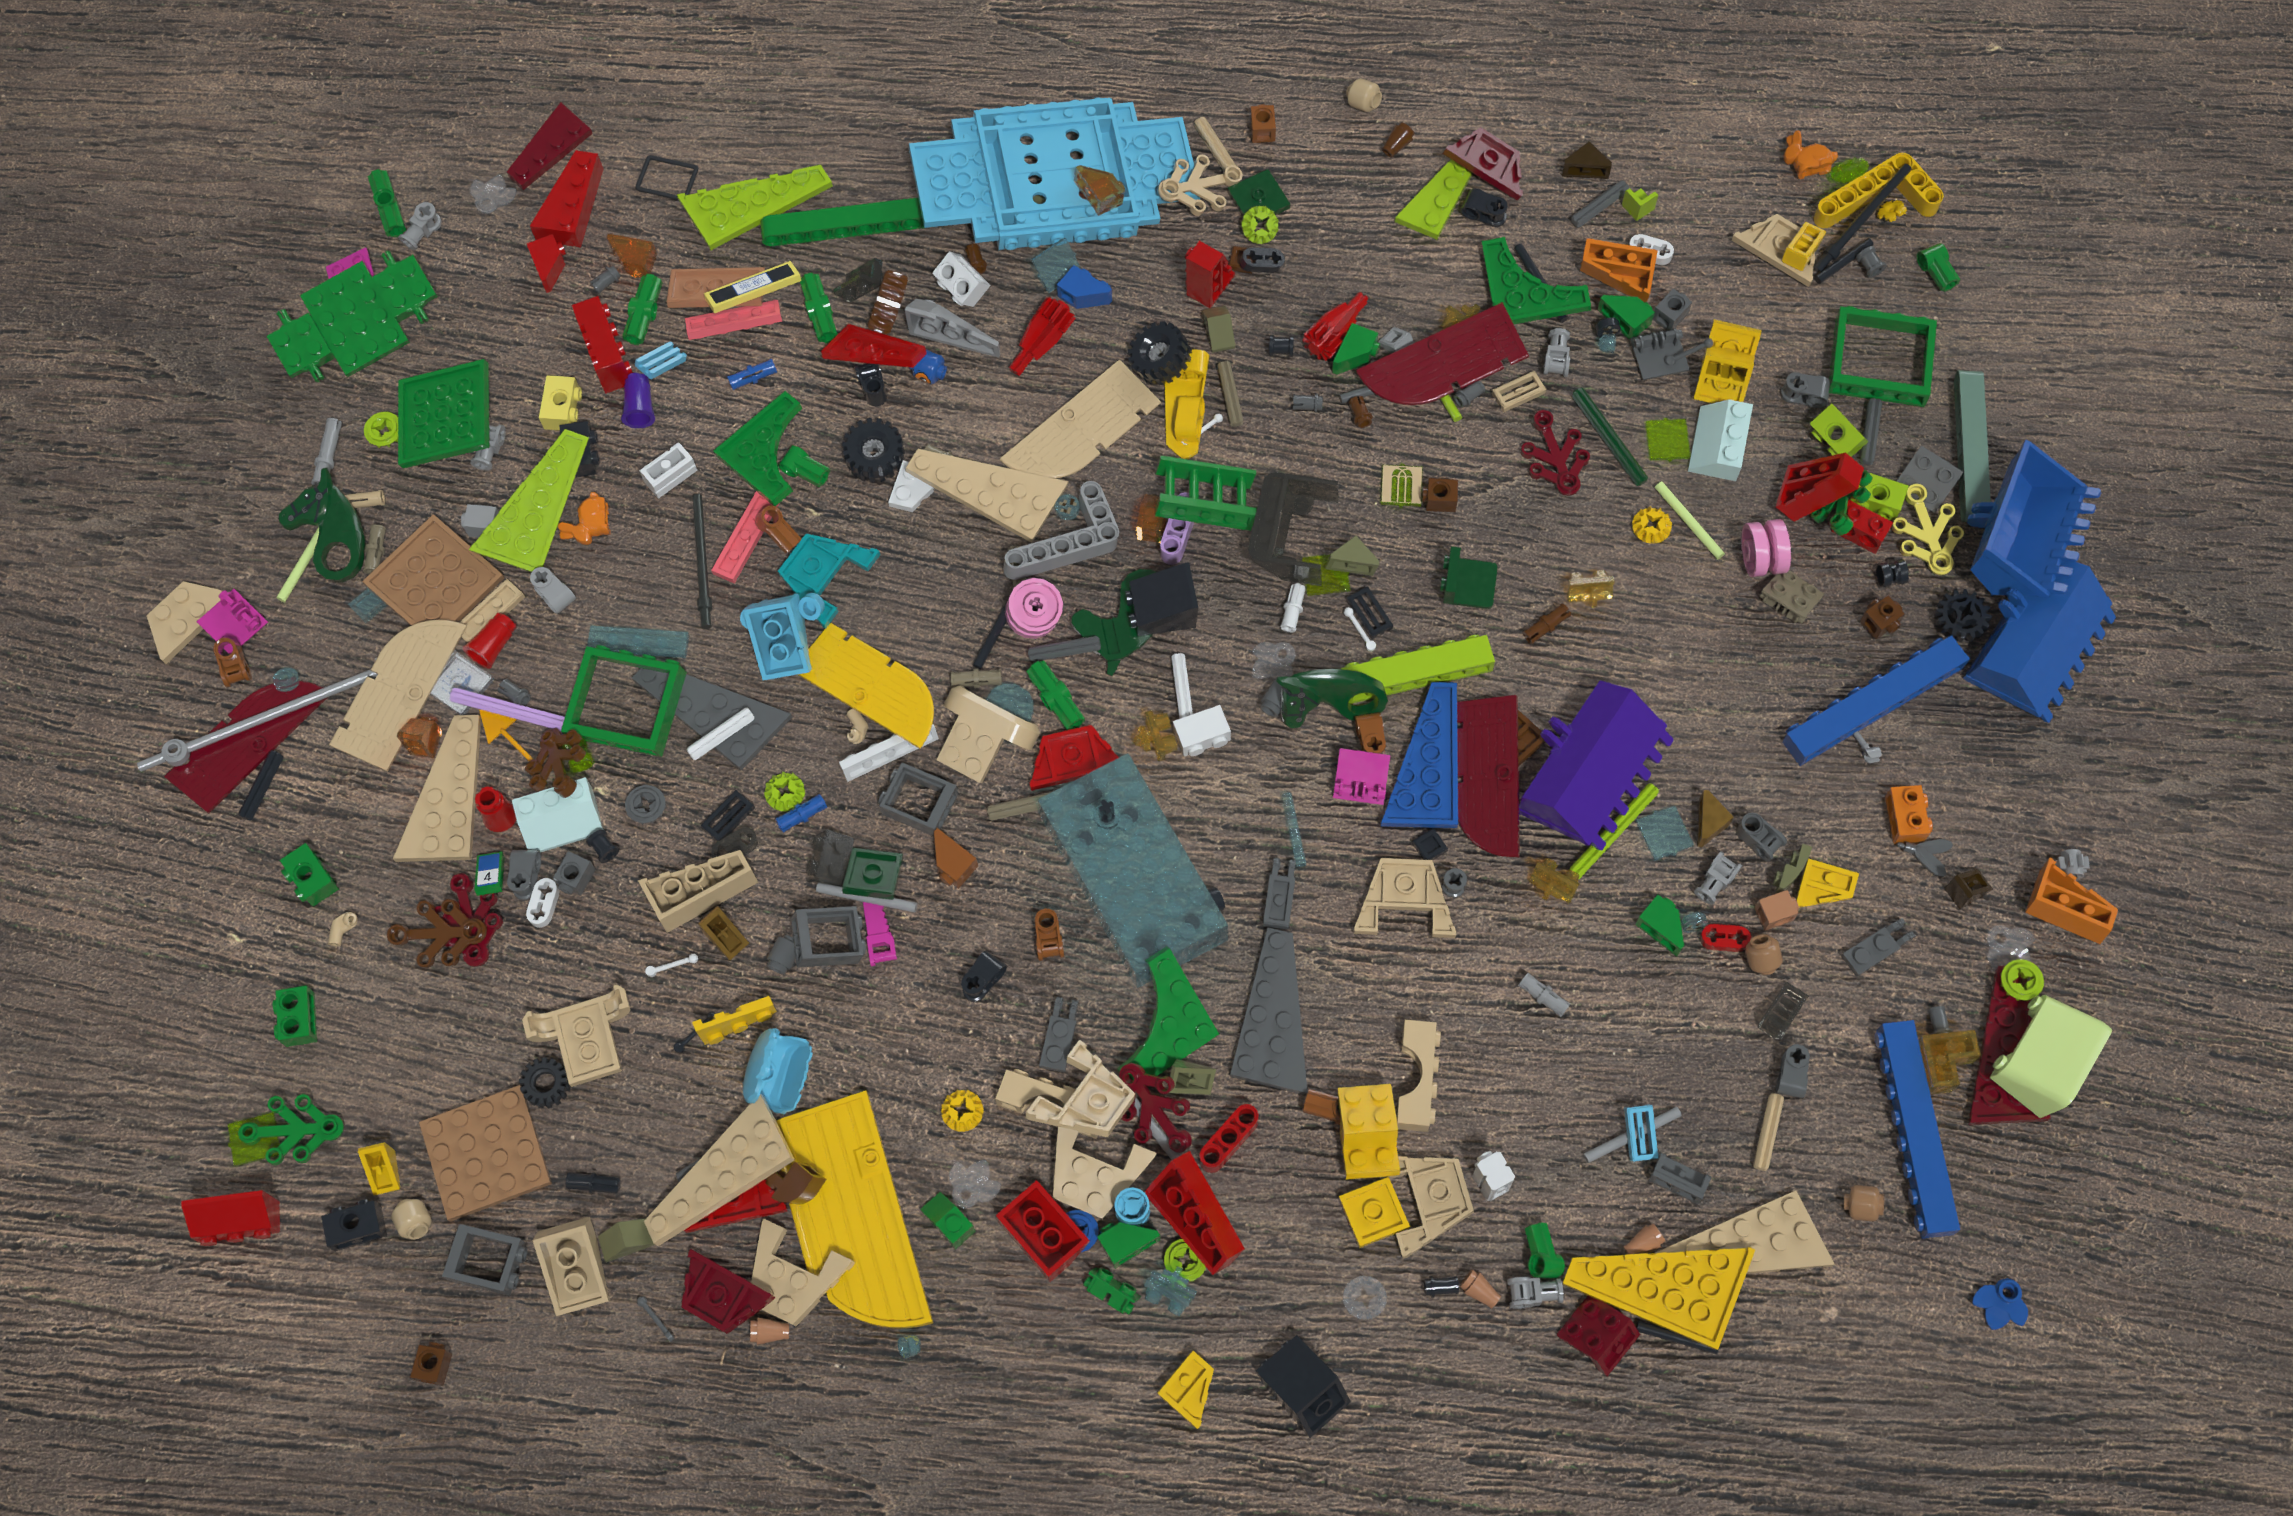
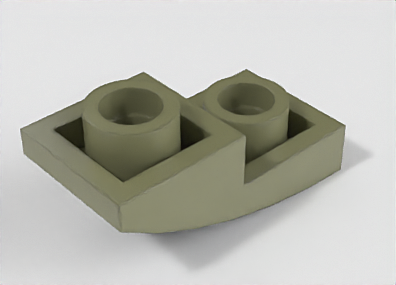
(1790, 872)

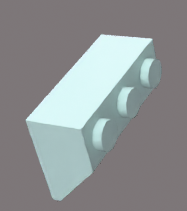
(1720, 439)
(556, 821)

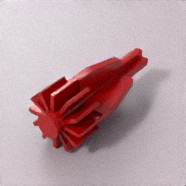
(1042, 332)
(1329, 332)

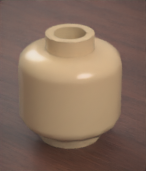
(1364, 95)
(411, 1219)

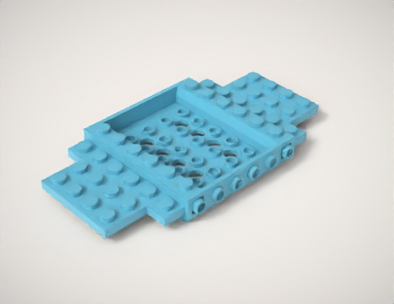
(986, 183)

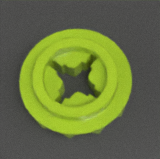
(1249, 225)
(378, 422)
(786, 801)
(2026, 970)
(1178, 1250)

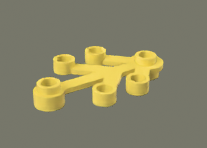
(1928, 533)

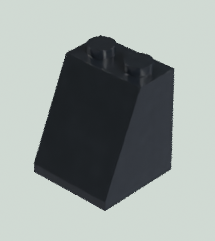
(1163, 601)
(1303, 1385)

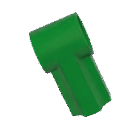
(1936, 262)
(798, 463)
(1543, 1260)

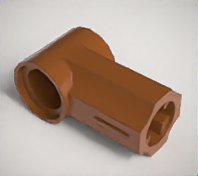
(779, 531)
(1322, 1105)

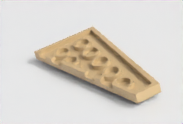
(445, 811)
(1777, 1231)

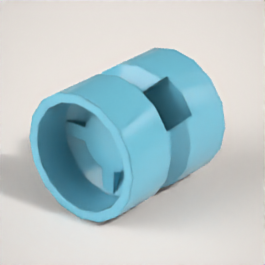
(1132, 1207)

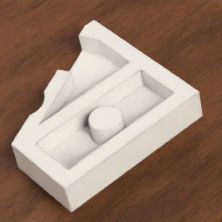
(908, 491)

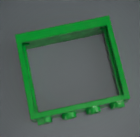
(1875, 388)
(656, 744)

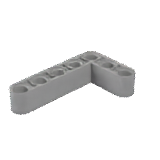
(1070, 541)

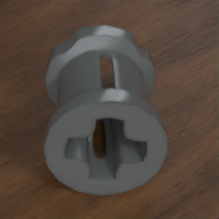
(1871, 261)
(1454, 875)

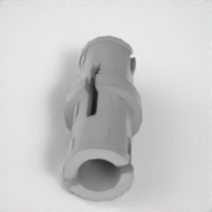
(1544, 994)

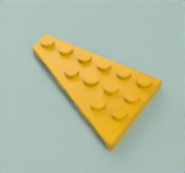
(1674, 1290)

